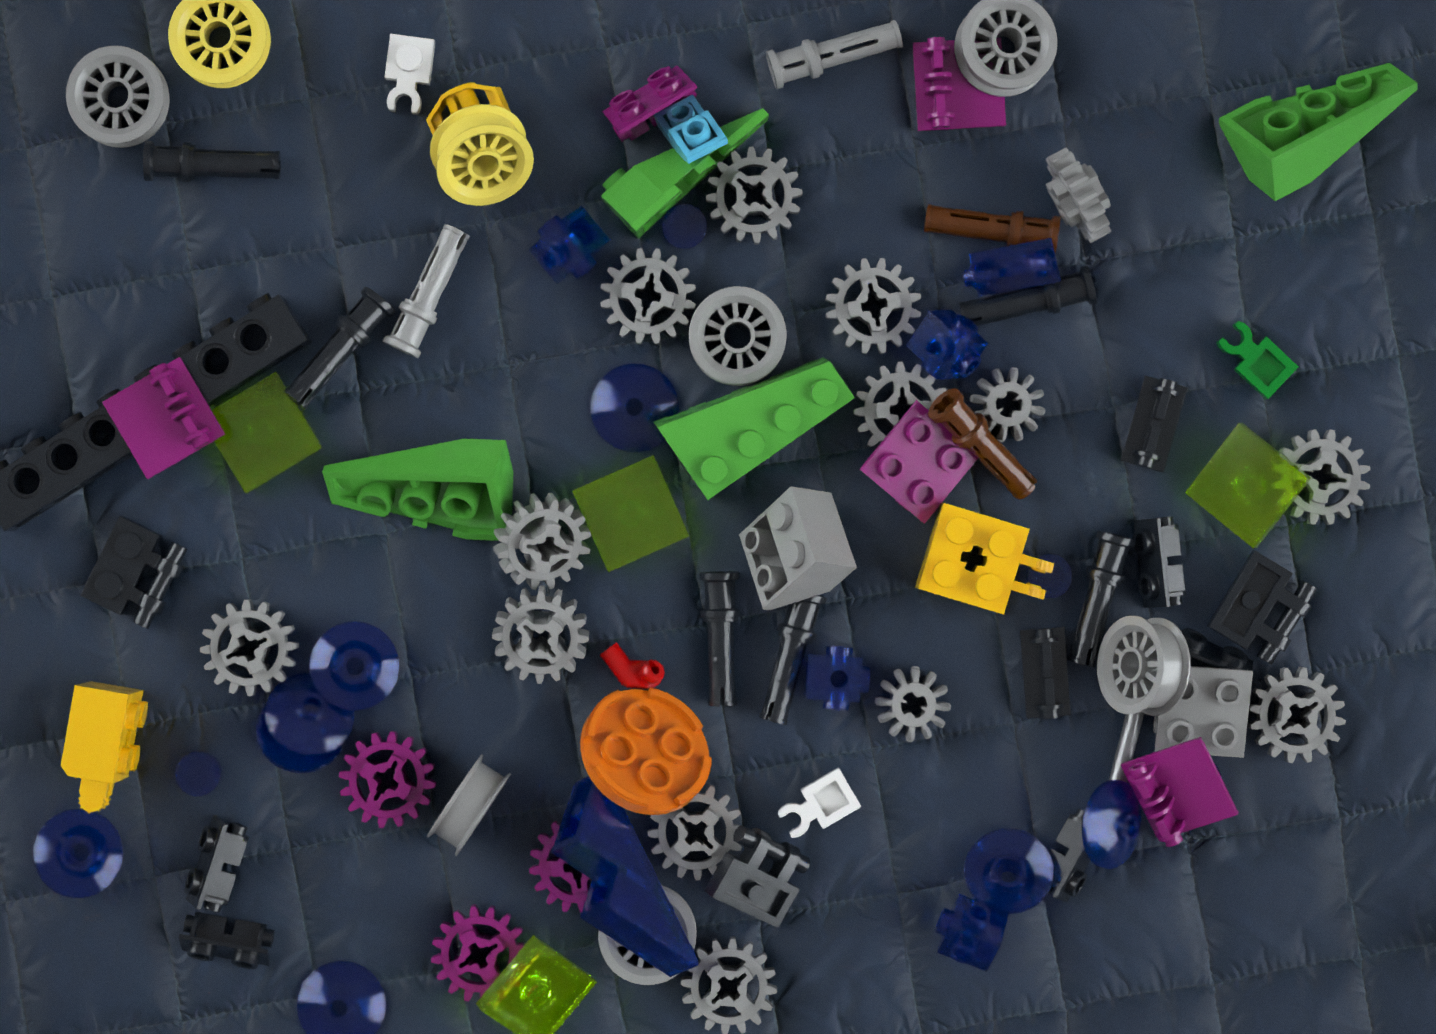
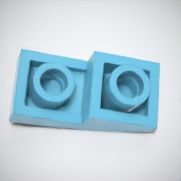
(690, 129)

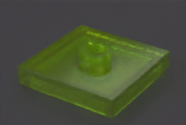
(263, 433)
(1248, 485)
(630, 513)
(536, 990)

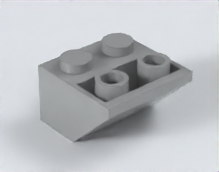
(797, 548)

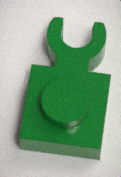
(1262, 365)

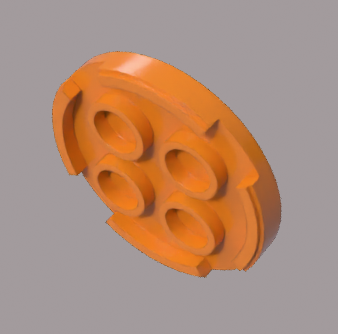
(645, 751)

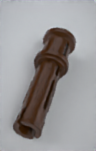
(983, 225)
(971, 432)

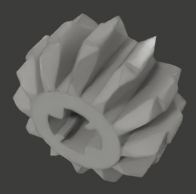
(999, 392)
(906, 717)

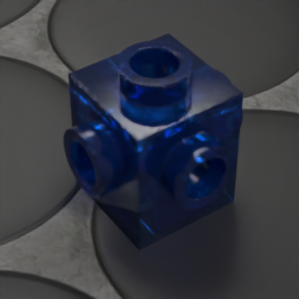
(562, 250)
(947, 345)
(819, 673)
(970, 932)

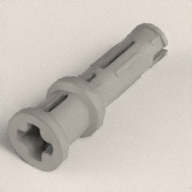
(885, 36)
(419, 309)

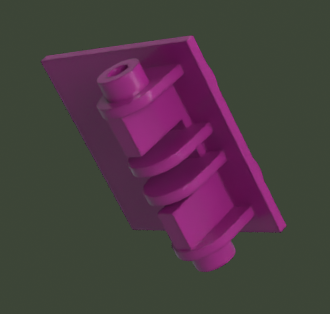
(945, 96)
(631, 108)
(163, 417)
(918, 463)
(1179, 789)

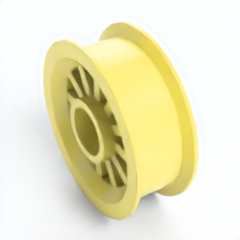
(215, 77)
(481, 155)

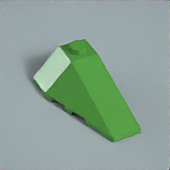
(1302, 135)
(659, 183)
(443, 484)

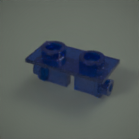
(1012, 267)

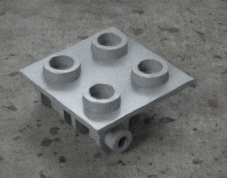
(1211, 708)

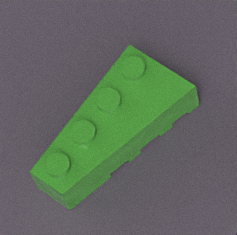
(743, 429)

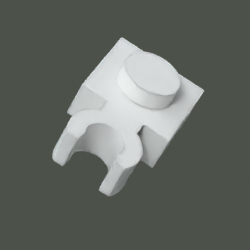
(408, 64)
(826, 800)

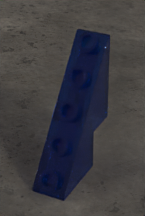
(624, 889)

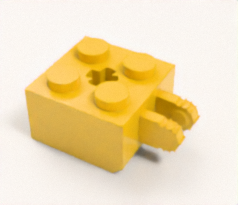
(999, 544)
(102, 739)

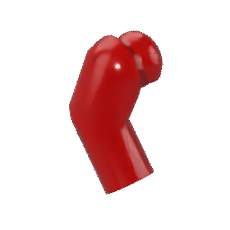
(632, 673)

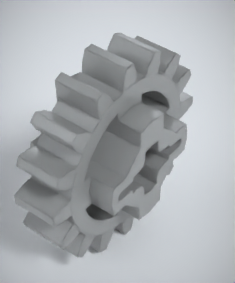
(1078, 195)
(740, 210)
(628, 292)
(892, 301)
(881, 411)
(1326, 456)
(552, 555)
(553, 621)
(240, 628)
(1279, 726)
(683, 846)
(741, 1000)

